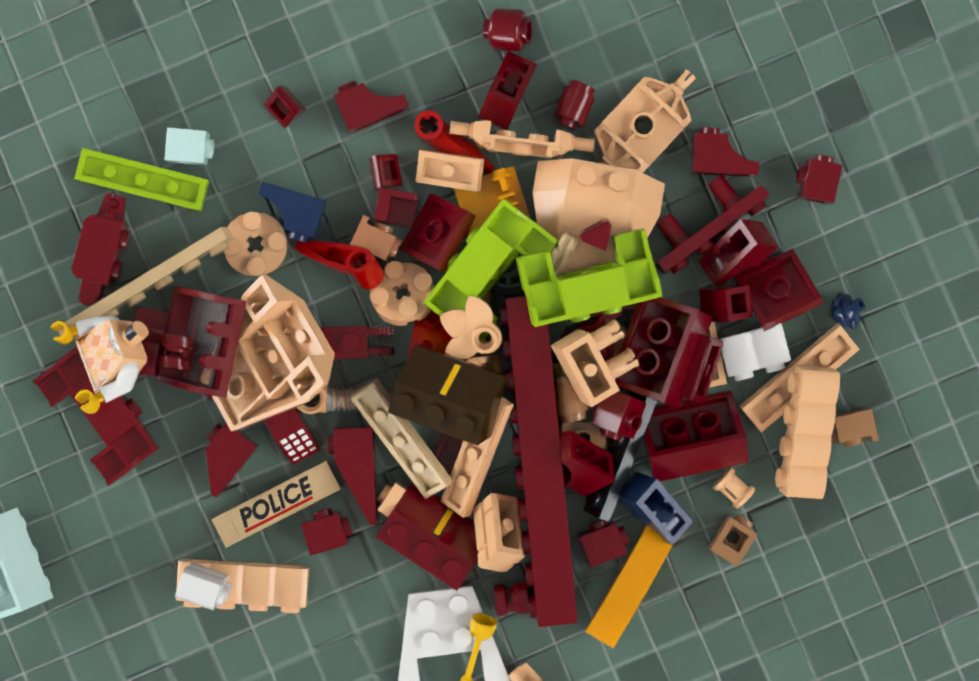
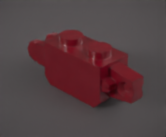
(100, 249)
(353, 341)

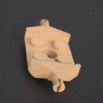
(649, 98)
(535, 145)

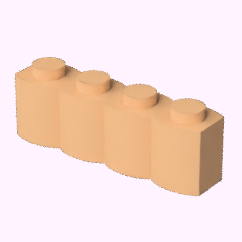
(808, 432)
(258, 584)

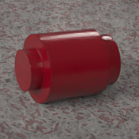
(574, 105)

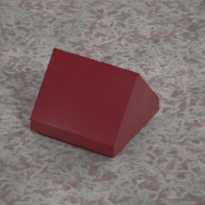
(284, 106)
(385, 171)
(597, 234)

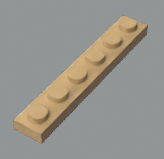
(157, 277)

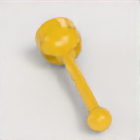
(482, 628)

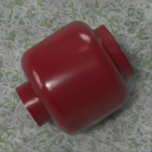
(508, 29)

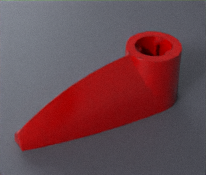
(446, 142)
(346, 260)

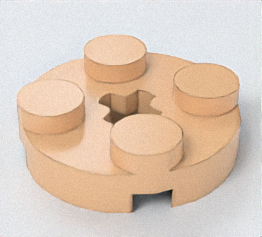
(274, 243)
(399, 276)

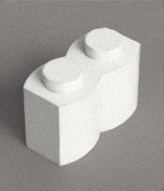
(754, 350)
(203, 586)

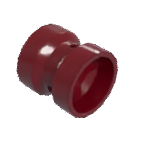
(176, 345)
(518, 602)

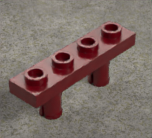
(734, 209)

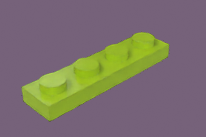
(141, 179)

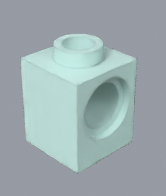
(188, 146)

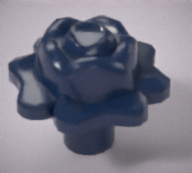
(846, 310)

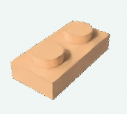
(449, 170)

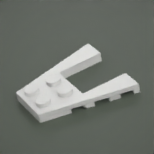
(440, 625)

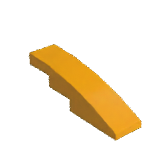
(628, 587)

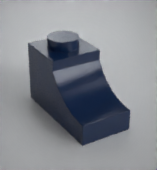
(300, 212)
(655, 506)

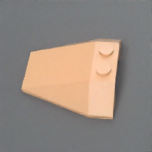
(581, 193)
(278, 357)

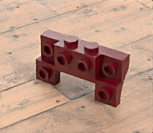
(114, 421)

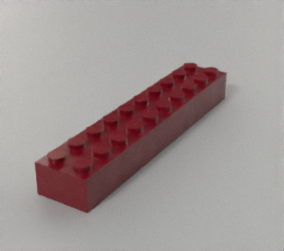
(540, 467)

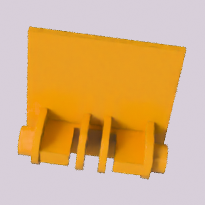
(494, 187)

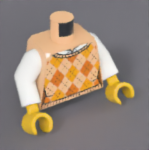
(110, 355)

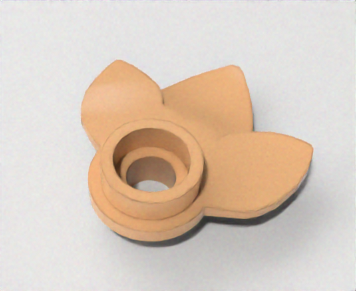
(467, 325)

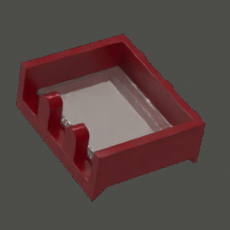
(216, 328)

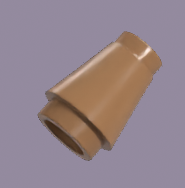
(567, 401)

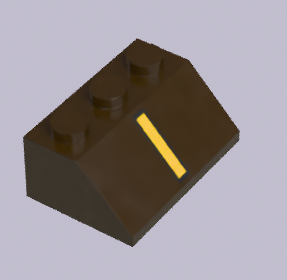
(448, 395)

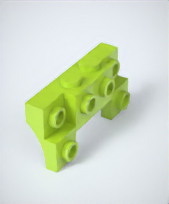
(487, 258)
(593, 288)

